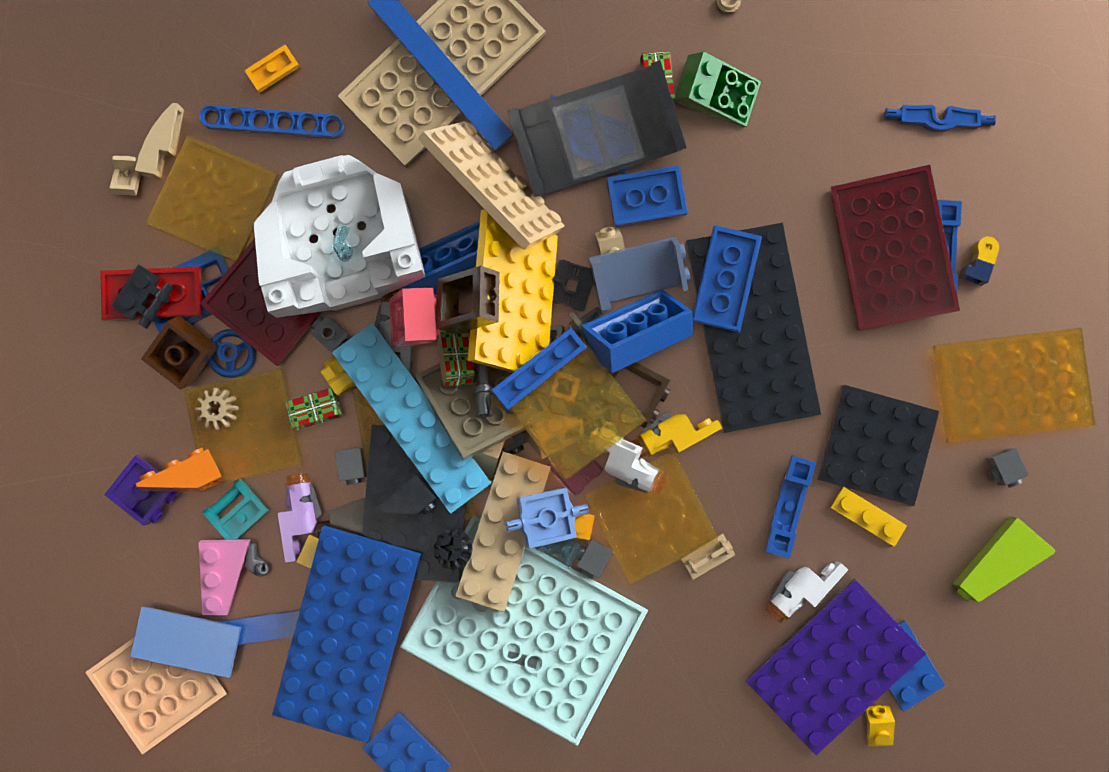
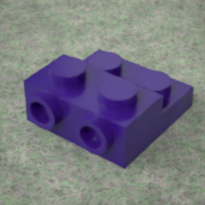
(141, 505)

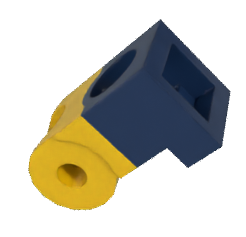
(982, 262)

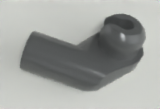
(254, 563)

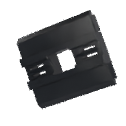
(585, 281)

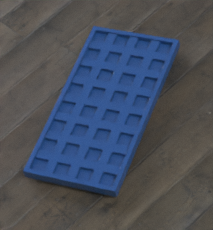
(346, 633)

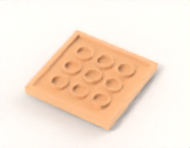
(152, 696)

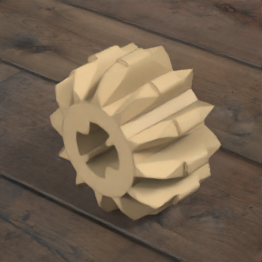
(224, 411)

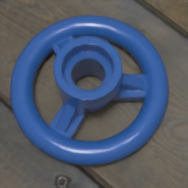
(230, 361)

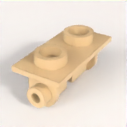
(708, 557)

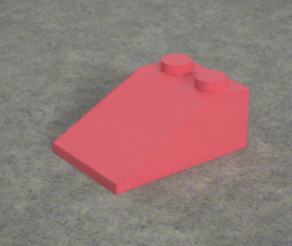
(413, 317)

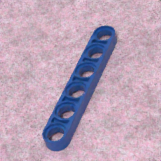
(271, 126)

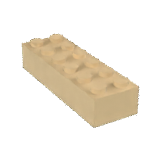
(495, 552)

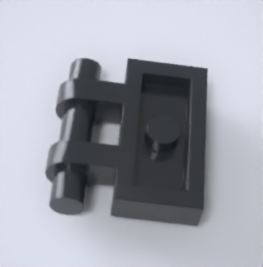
(136, 294)

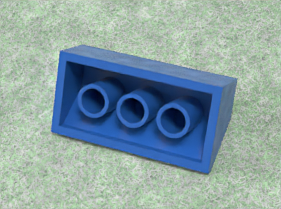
(448, 256)
(638, 330)

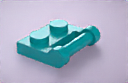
(241, 517)

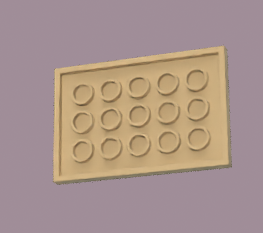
(492, 183)

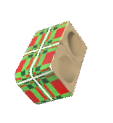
(453, 359)

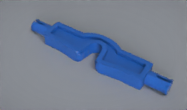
(953, 118)

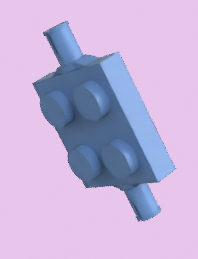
(546, 517)

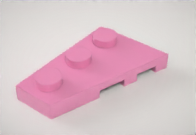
(219, 573)

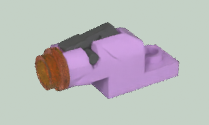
(302, 514)

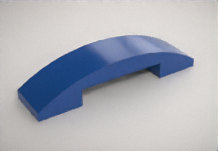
(951, 220)
(789, 506)

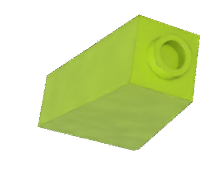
(1004, 558)

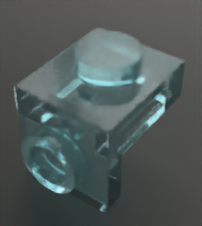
(562, 551)

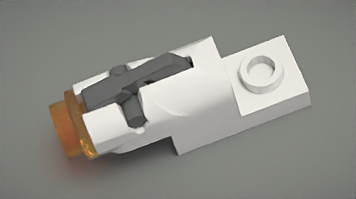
(631, 472)
(802, 586)

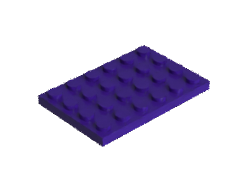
(835, 666)

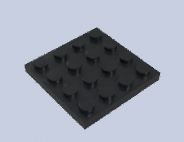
(878, 445)

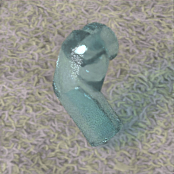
(341, 245)

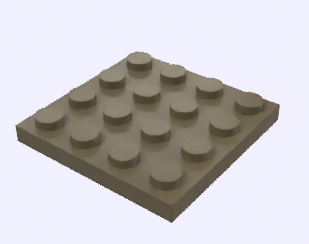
(457, 412)

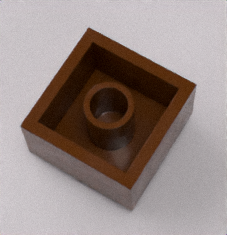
(179, 352)

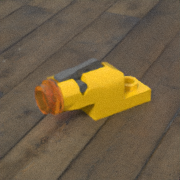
(673, 431)

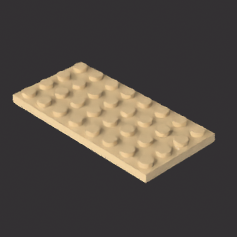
(402, 100)

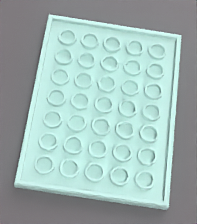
(551, 614)

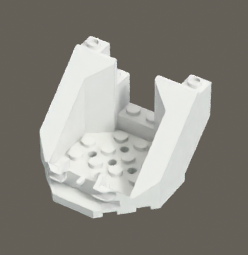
(310, 276)

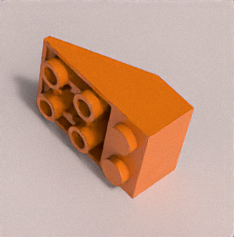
(190, 475)

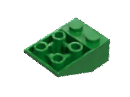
(717, 89)

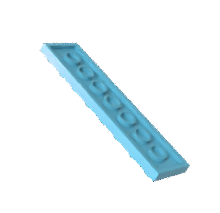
(409, 417)

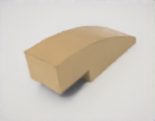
(160, 141)

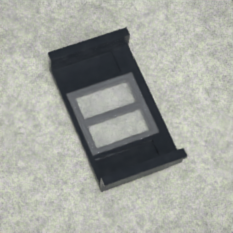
(597, 130)

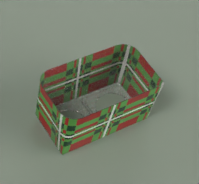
(313, 409)

